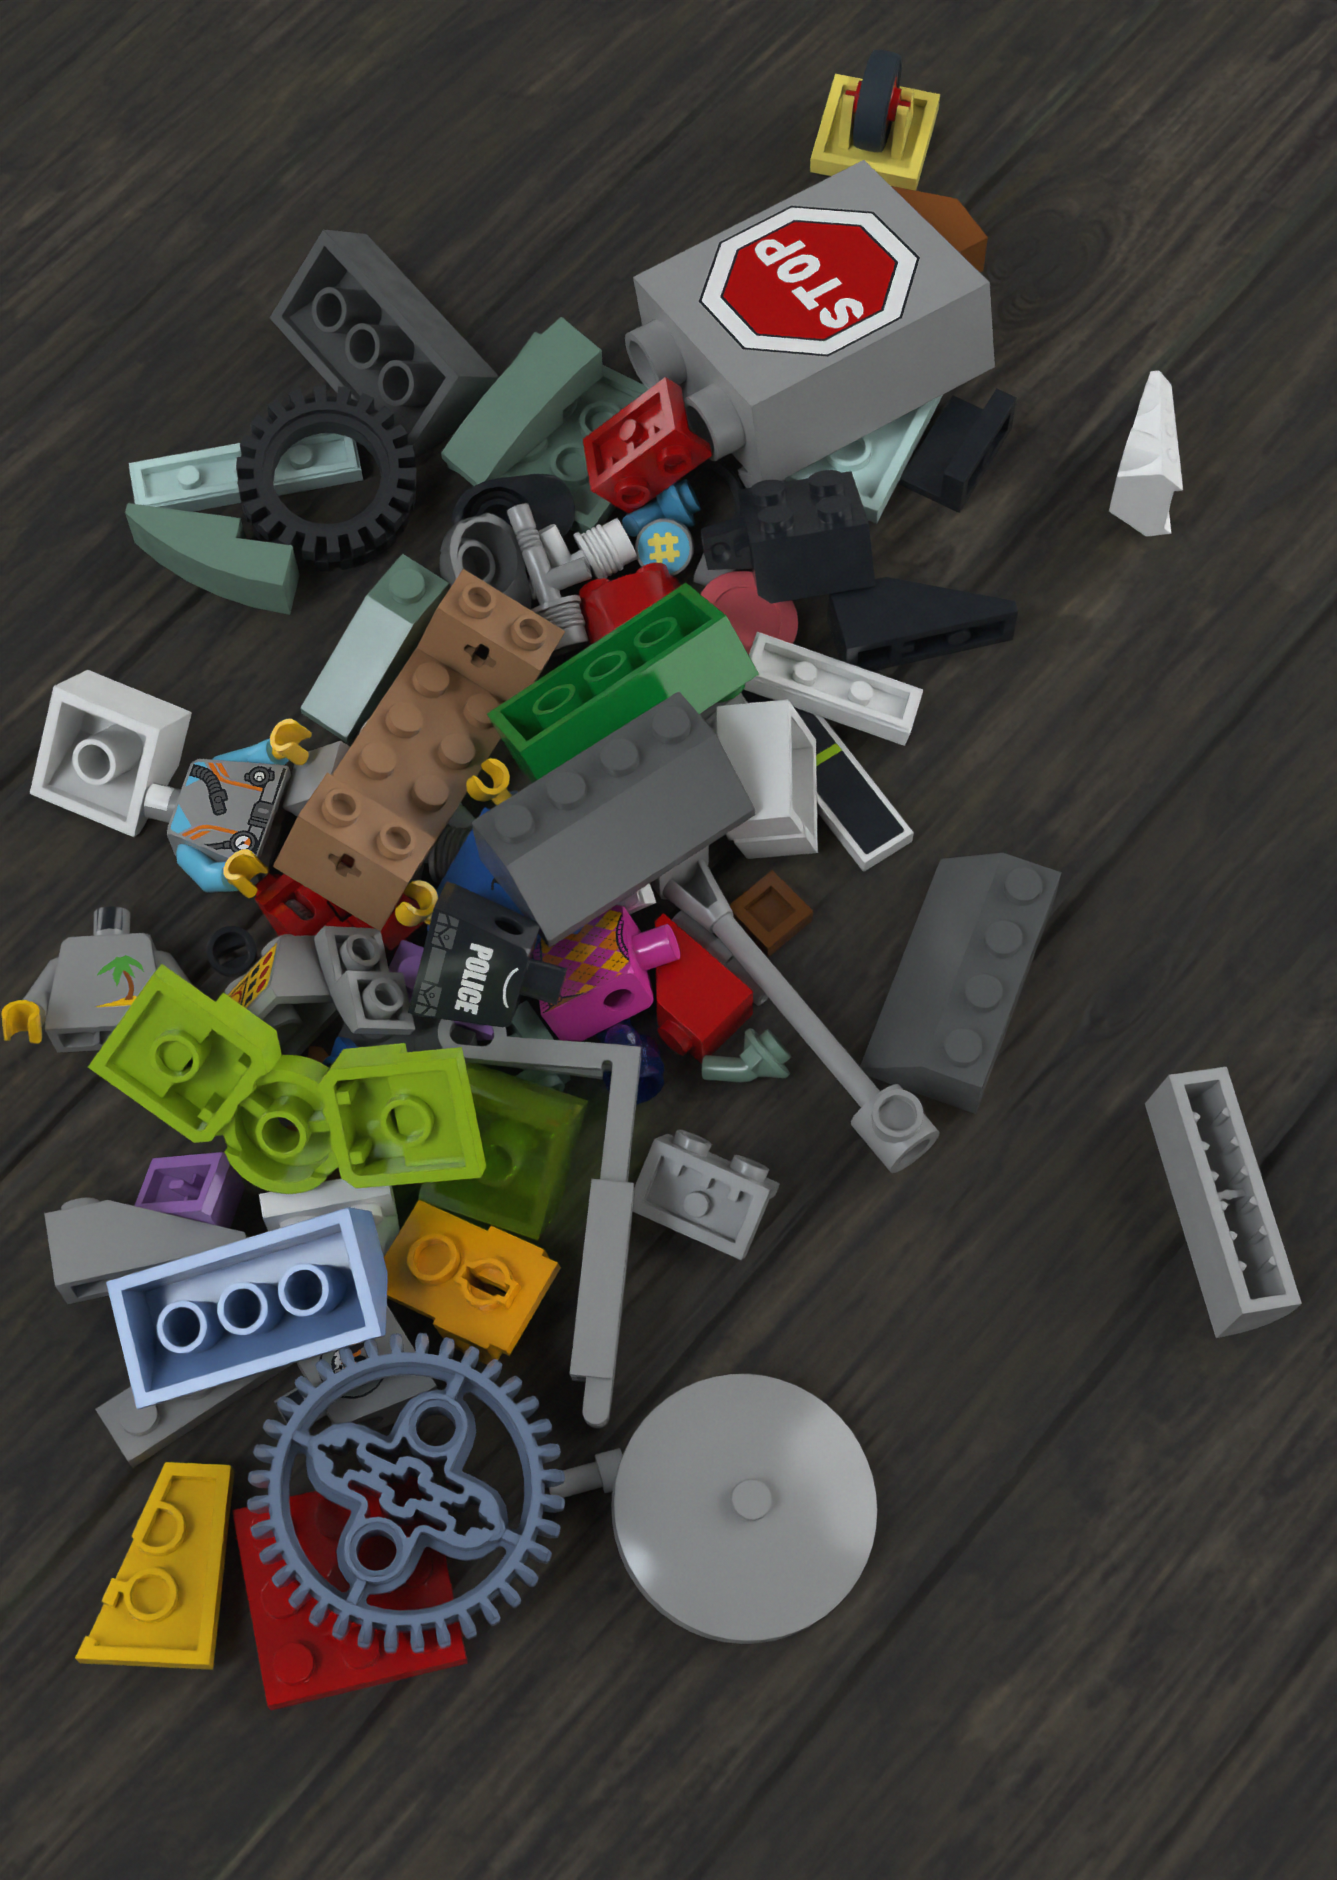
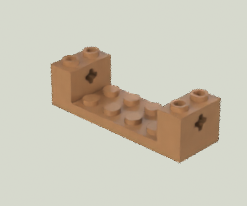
(417, 752)

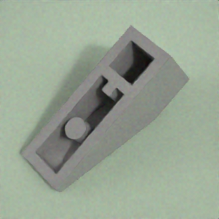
(113, 1239)

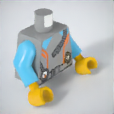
(231, 811)

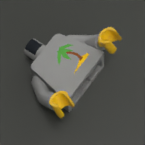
(88, 985)

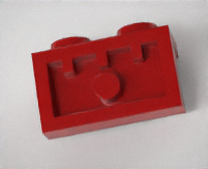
(643, 448)

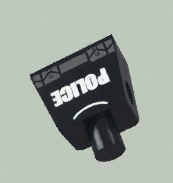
(480, 962)

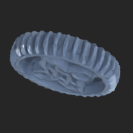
(338, 1440)

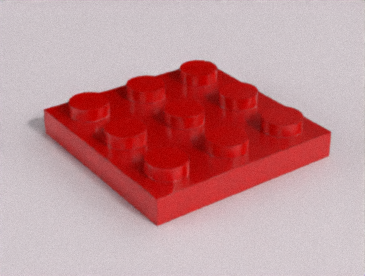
(306, 1660)

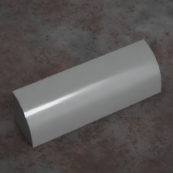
(1221, 1201)

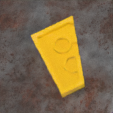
(171, 1580)

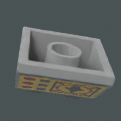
(288, 992)

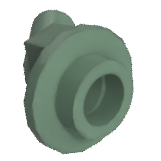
(761, 1057)

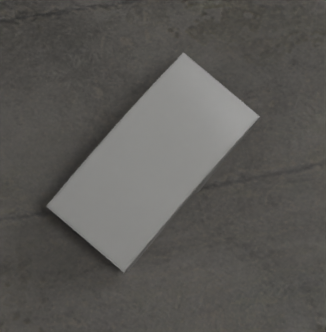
(360, 981)

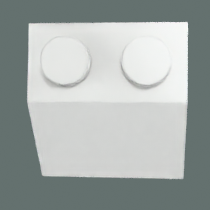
(107, 749)

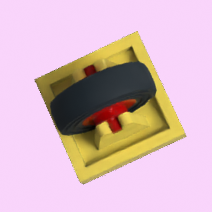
(876, 123)

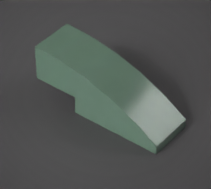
(524, 404)
(217, 555)

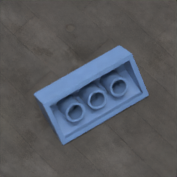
(251, 1305)

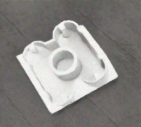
(1149, 463)

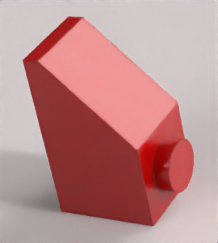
(698, 999)

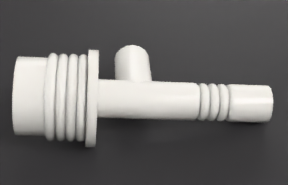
(604, 548)

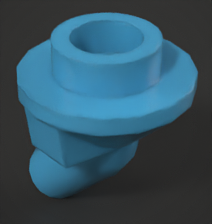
(674, 502)

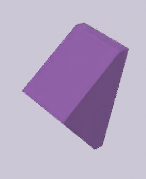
(193, 1188)

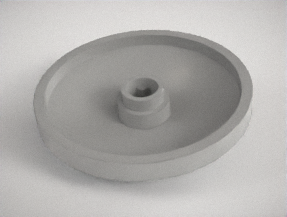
(744, 1508)

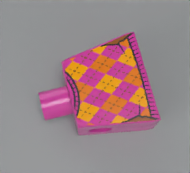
(605, 973)

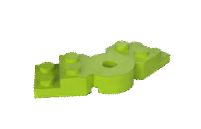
(222, 1072)

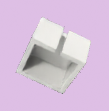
(778, 771)

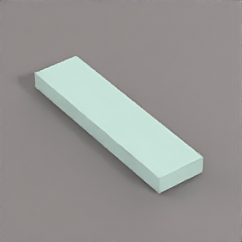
(210, 476)

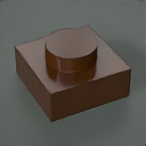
(771, 913)

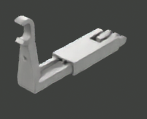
(609, 1200)

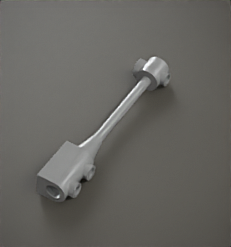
(888, 1119)

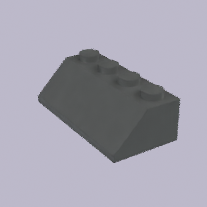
(381, 338)
(612, 818)
(961, 977)

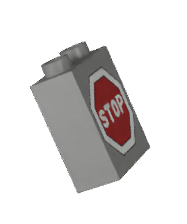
(812, 324)

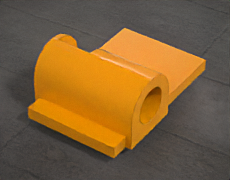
(448, 1273)

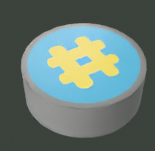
(666, 543)

